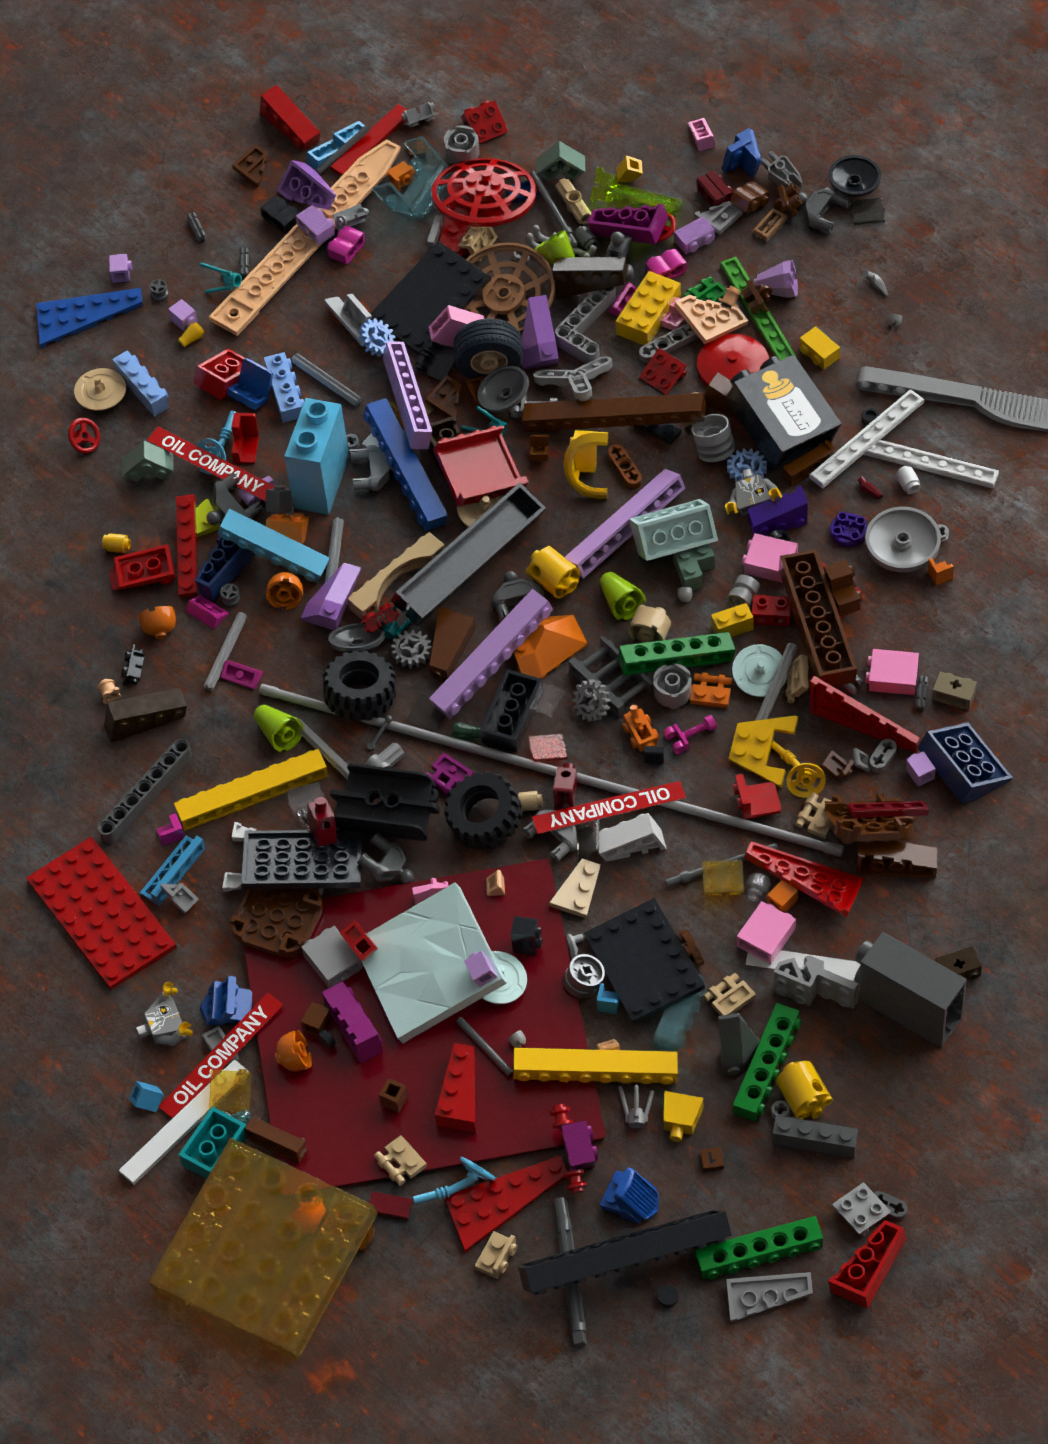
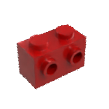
(771, 610)

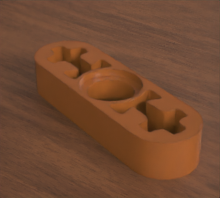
(625, 473)

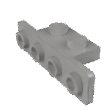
(349, 313)

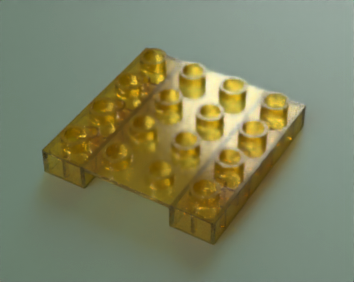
(264, 1247)

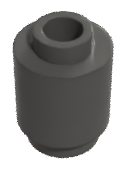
(585, 237)

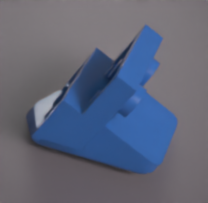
(743, 153)
(225, 1002)
(631, 1196)

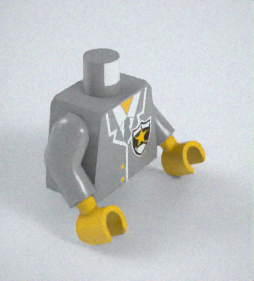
(751, 492)
(164, 1020)

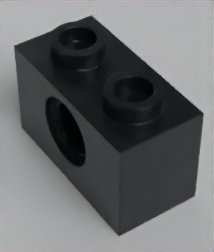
(526, 935)

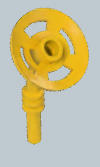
(803, 776)

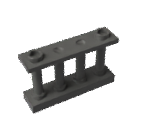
(617, 704)

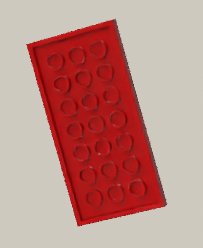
(101, 913)

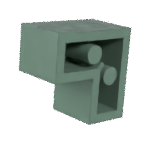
(559, 160)
(147, 460)
(692, 563)

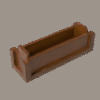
(806, 464)
(275, 1140)

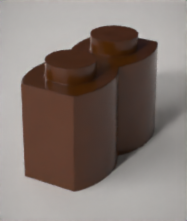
(750, 197)

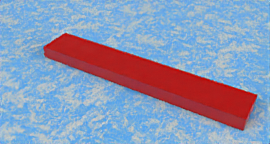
(374, 137)

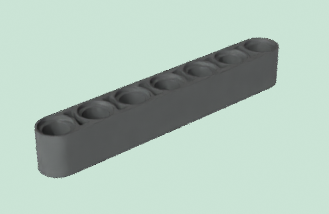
(144, 799)

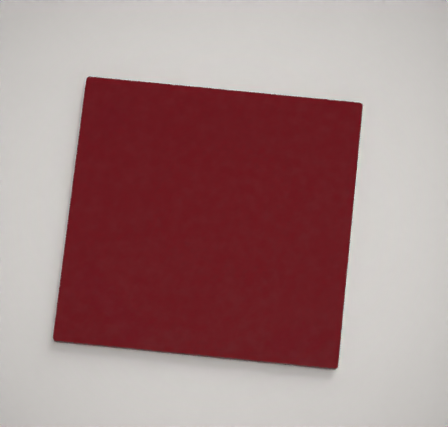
(338, 1097)

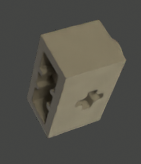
(954, 690)

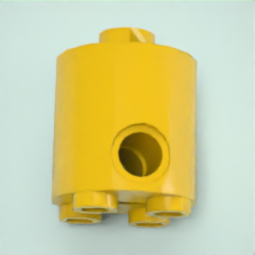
(553, 572)
(803, 1089)

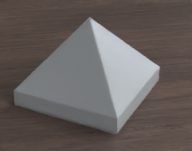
(860, 760)

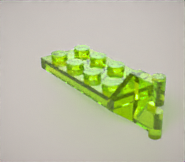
(610, 189)

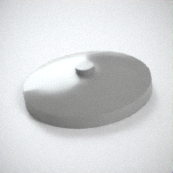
(902, 539)

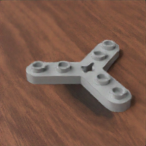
(577, 378)

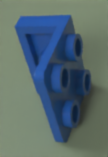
(253, 385)

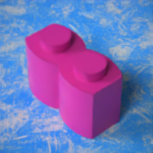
(346, 244)
(669, 264)

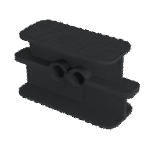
(403, 820)

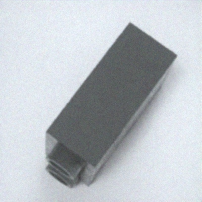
(910, 988)

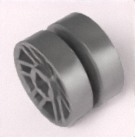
(583, 976)

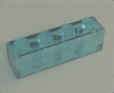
(676, 1021)

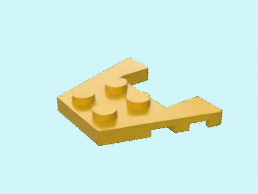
(753, 745)

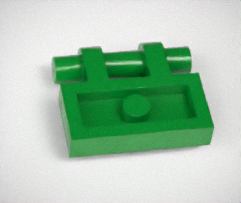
(710, 291)

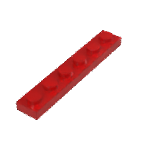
(187, 545)

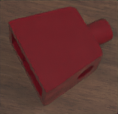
(565, 782)
(318, 813)

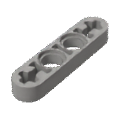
(669, 341)

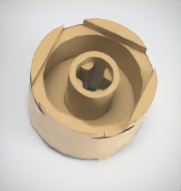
(649, 624)

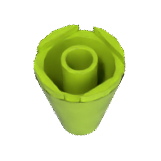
(556, 247)
(621, 596)
(278, 727)

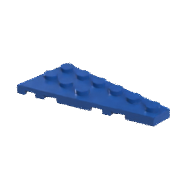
(80, 313)

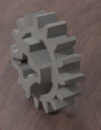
(411, 649)
(591, 700)

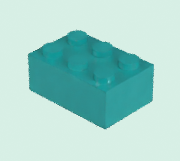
(210, 1140)

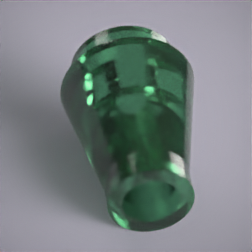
(464, 730)

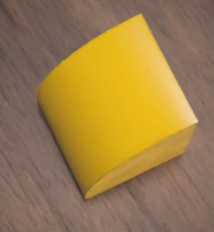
(629, 169)

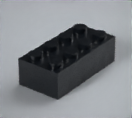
(511, 710)

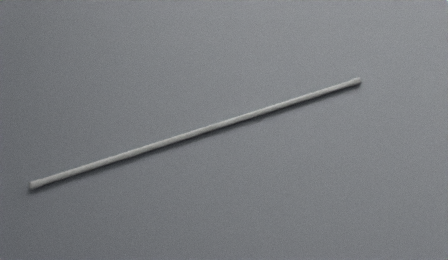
(826, 847)

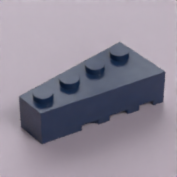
(222, 567)

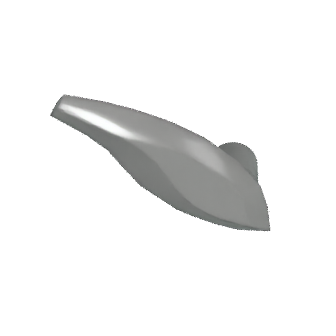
(876, 281)
(571, 944)

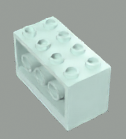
(673, 529)

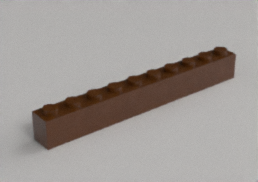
(614, 412)

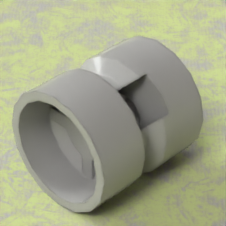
(743, 591)

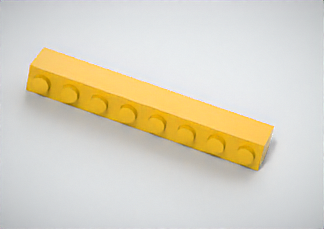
(250, 789)
(595, 1065)

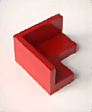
(246, 438)

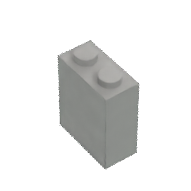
(331, 957)

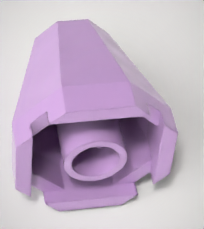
(780, 279)

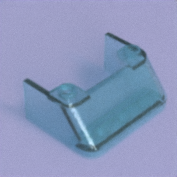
(418, 196)

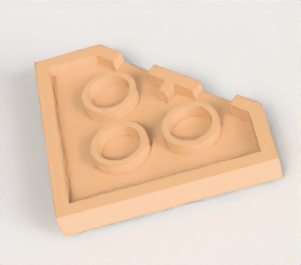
(709, 318)

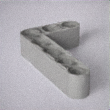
(570, 331)

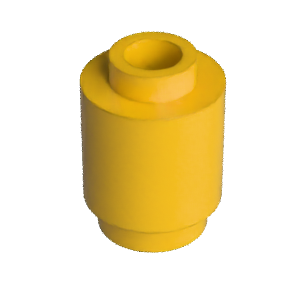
(116, 543)

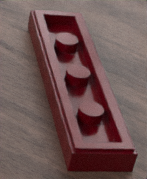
(887, 809)

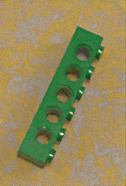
(684, 651)
(781, 1017)
(766, 1239)

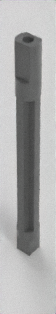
(573, 1290)

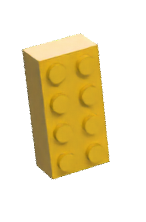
(647, 308)

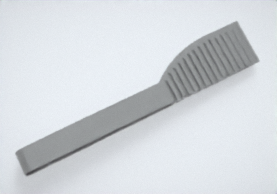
(1000, 406)

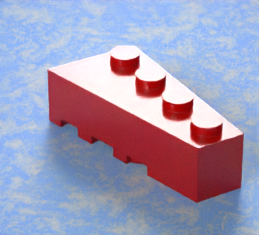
(288, 118)
(458, 1094)
(867, 1269)

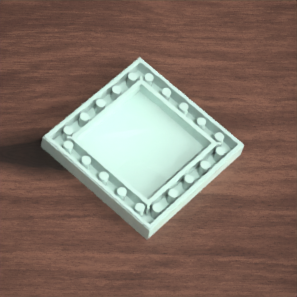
(422, 964)

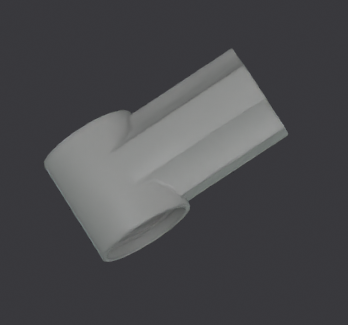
(388, 757)

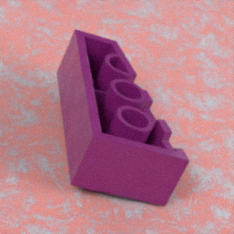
(641, 223)
(352, 1022)

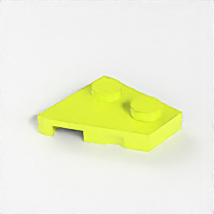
(203, 526)

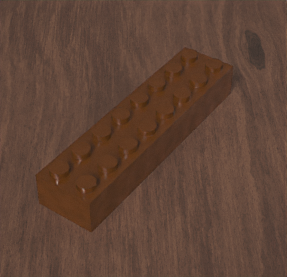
(817, 618)

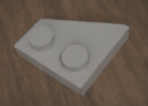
(721, 216)

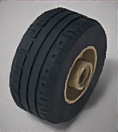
(486, 347)

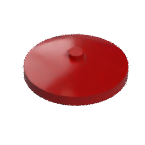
(730, 356)

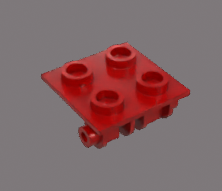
(663, 371)
(387, 610)

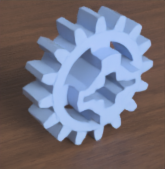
(375, 336)
(744, 461)

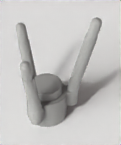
(636, 1117)

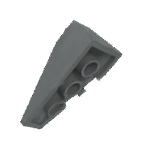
(736, 1044)

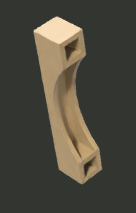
(414, 557)

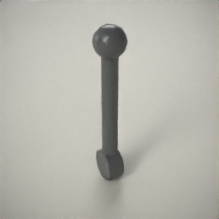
(371, 746)

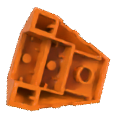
(549, 646)

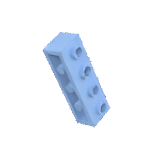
(141, 384)
(284, 386)

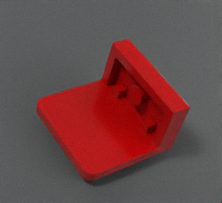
(485, 121)
(756, 799)

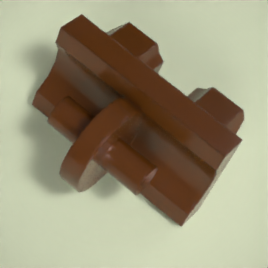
(788, 199)
(763, 293)

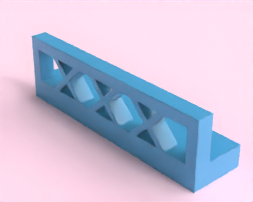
(175, 872)

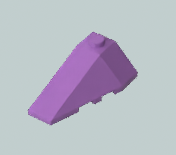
(305, 186)
(538, 335)
(332, 598)

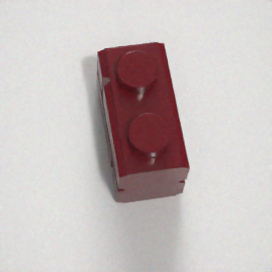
(714, 188)

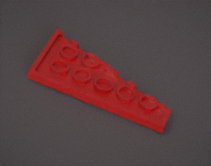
(846, 711)
(820, 882)
(494, 1203)

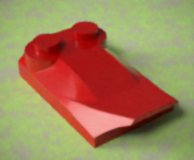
(143, 568)

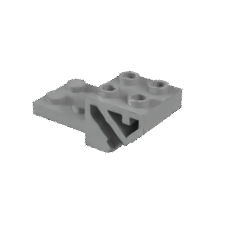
(812, 979)

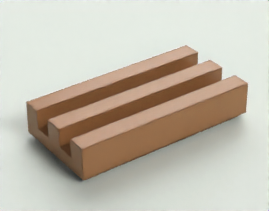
(769, 231)

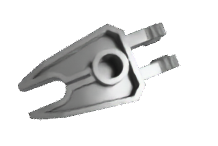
(781, 170)

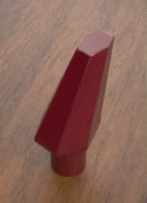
(869, 488)

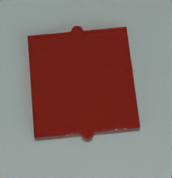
(547, 747)

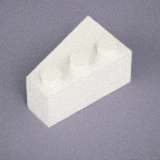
(630, 837)

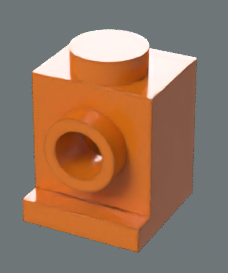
(400, 175)

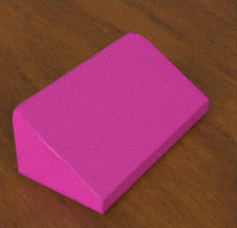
(622, 299)
(206, 611)
(241, 674)

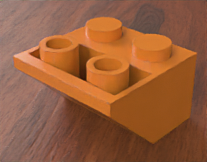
(291, 526)

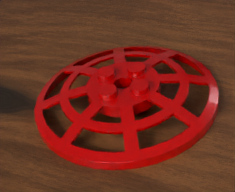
(483, 187)

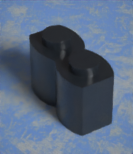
(279, 214)

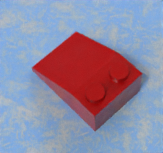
(219, 373)

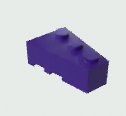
(781, 514)

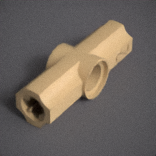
(573, 201)

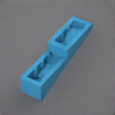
(321, 153)

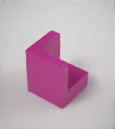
(171, 832)

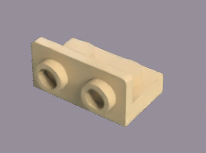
(478, 238)
(496, 1254)

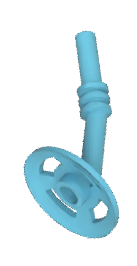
(224, 437)
(475, 1172)

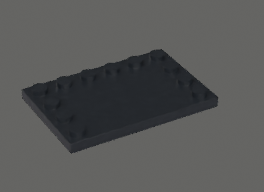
(422, 295)
(296, 862)
(644, 961)

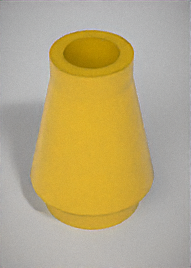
(191, 334)

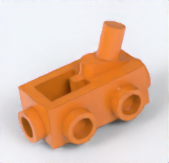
(640, 729)

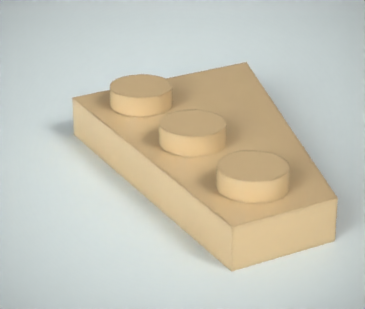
(577, 890)

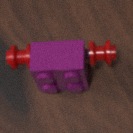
(578, 1147)

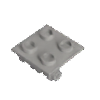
(861, 1208)

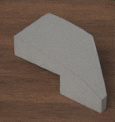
(180, 896)

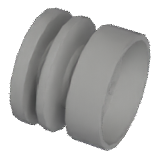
(713, 438)

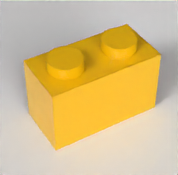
(819, 348)
(733, 620)

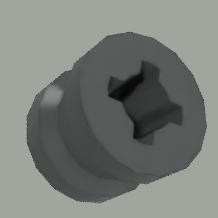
(159, 290)
(226, 592)

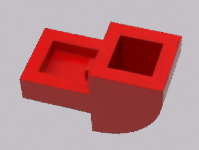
(358, 940)

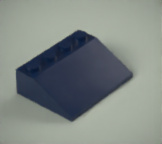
(964, 761)

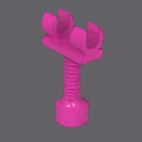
(682, 745)

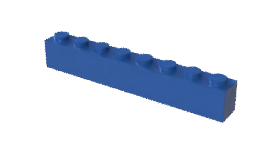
(405, 465)

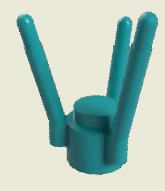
(229, 278)
(494, 422)
(391, 629)

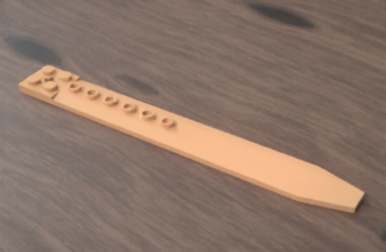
(297, 246)

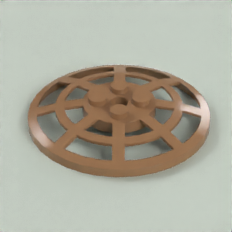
(509, 282)

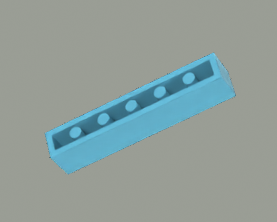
(273, 546)

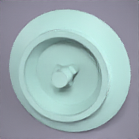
(755, 669)
(515, 977)

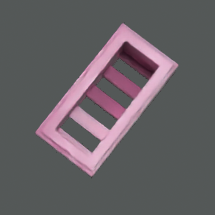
(702, 136)

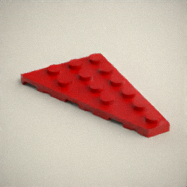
(454, 232)

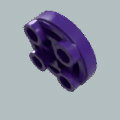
(848, 529)

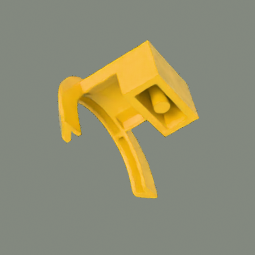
(582, 457)

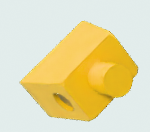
(681, 1114)

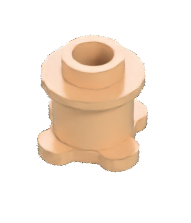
(731, 296)
(108, 690)

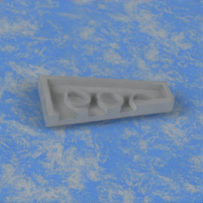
(761, 1293)

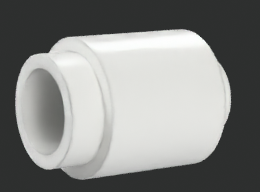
(908, 479)

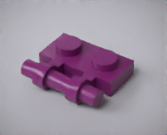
(451, 770)

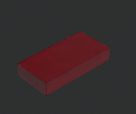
(391, 1205)

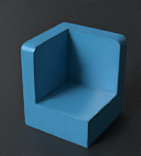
(607, 1001)
(146, 1096)

